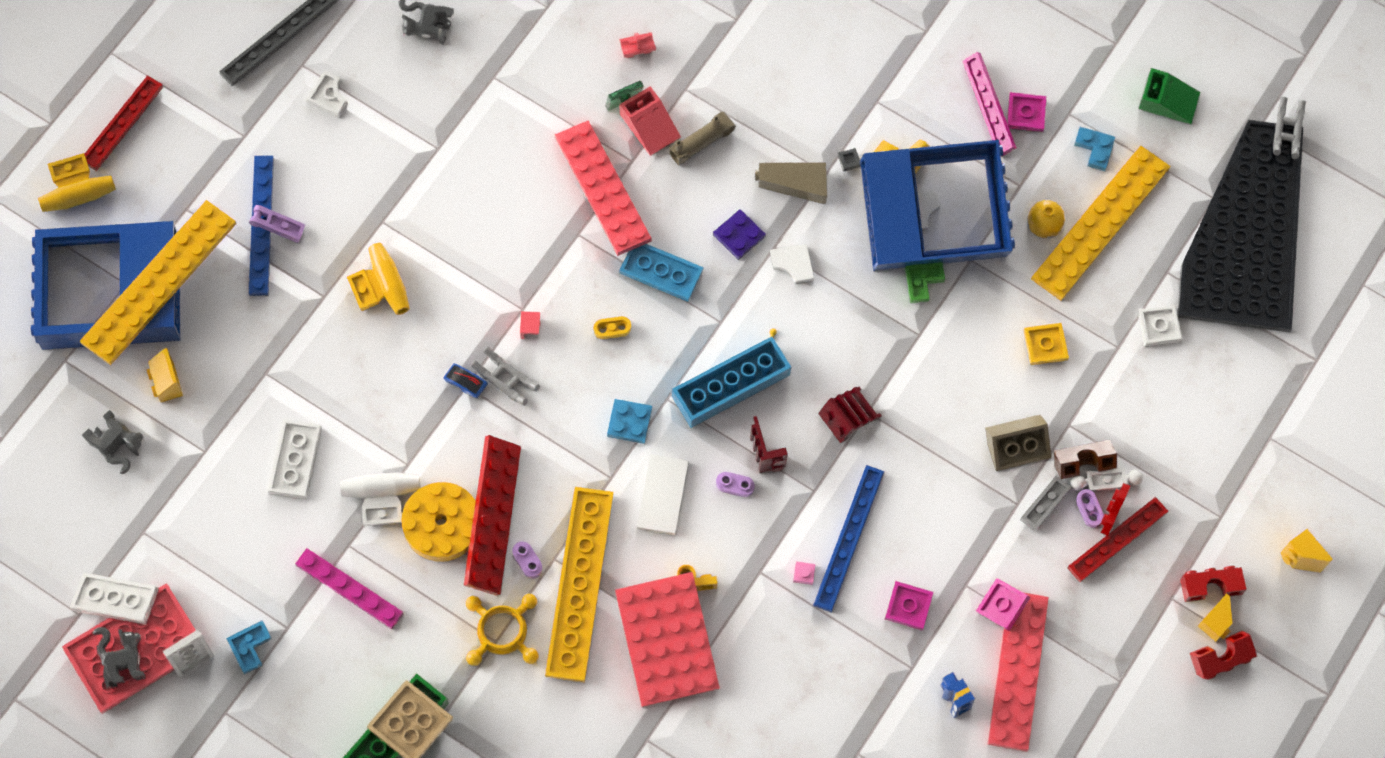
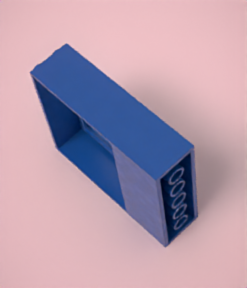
(895, 209)
(137, 249)

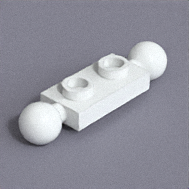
(1106, 480)

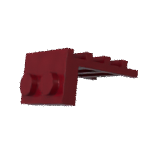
(840, 416)
(771, 460)

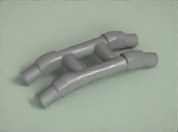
(1297, 123)
(504, 366)

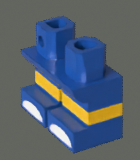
(958, 693)

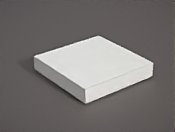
(1160, 325)

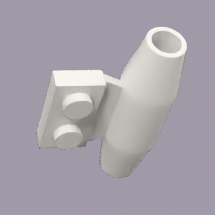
(380, 495)

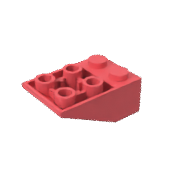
(649, 121)

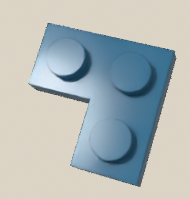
(1099, 143)
(244, 644)

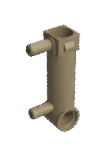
(719, 127)

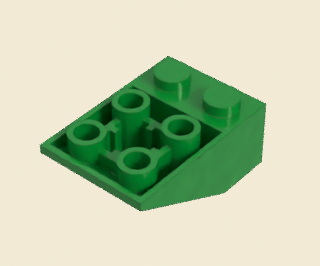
(1169, 97)

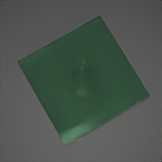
(623, 94)

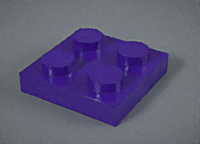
(739, 234)

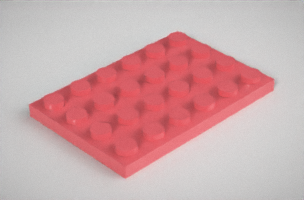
(163, 628)
(667, 639)

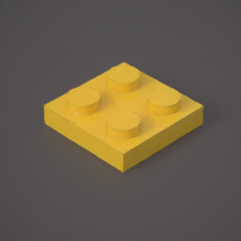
(1046, 344)

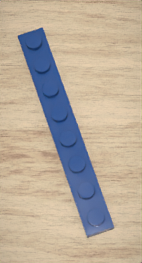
(260, 237)

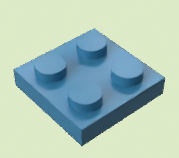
(629, 421)

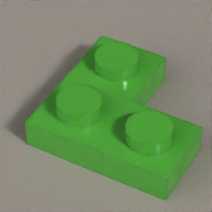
(919, 276)

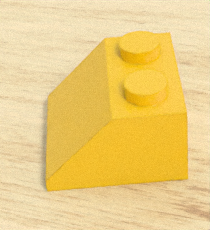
(164, 376)
(1306, 553)

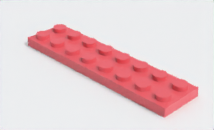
(603, 188)
(1018, 677)

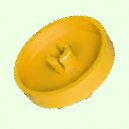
(426, 509)

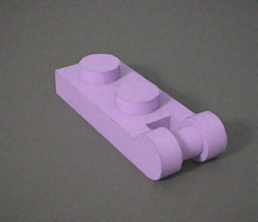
(277, 223)

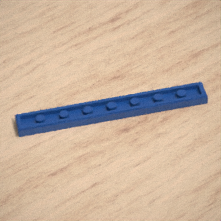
(848, 539)

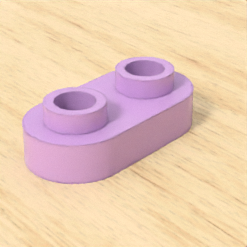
(734, 486)
(1089, 509)
(526, 559)

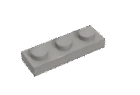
(1045, 503)

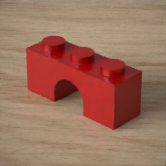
(1228, 579)
(1239, 651)

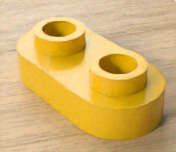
(612, 326)

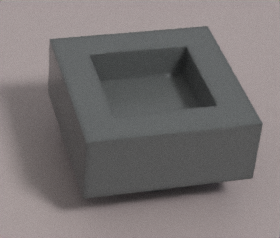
(849, 159)

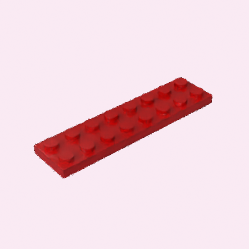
(492, 515)

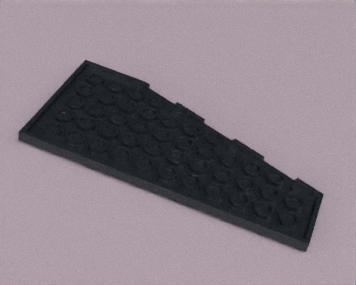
(1247, 241)

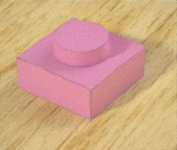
(804, 573)

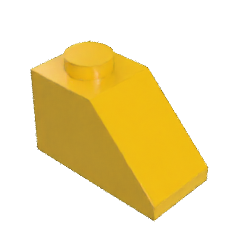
(1218, 620)

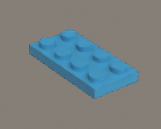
(662, 271)

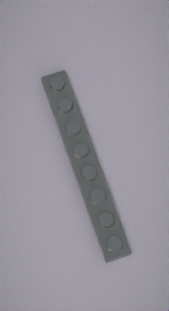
(274, 39)

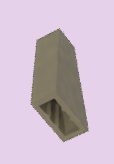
(795, 179)

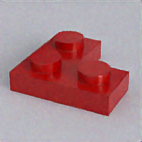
(1113, 508)

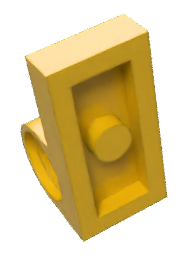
(705, 582)

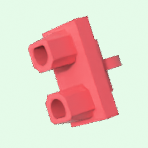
(637, 45)

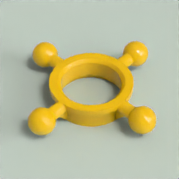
(530, 655)

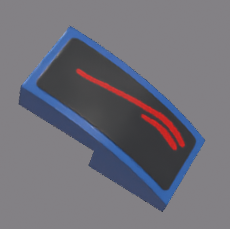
(465, 380)

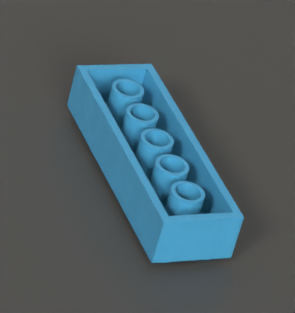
(731, 382)

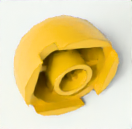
(1046, 219)

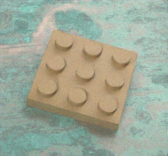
(409, 722)

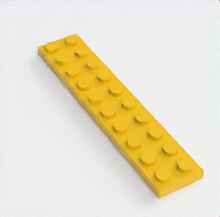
(1100, 223)
(158, 282)
(579, 585)

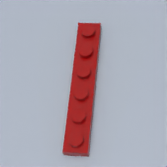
(122, 122)
(1117, 539)

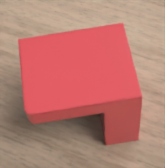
(529, 323)

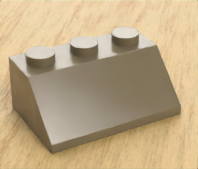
(1018, 442)

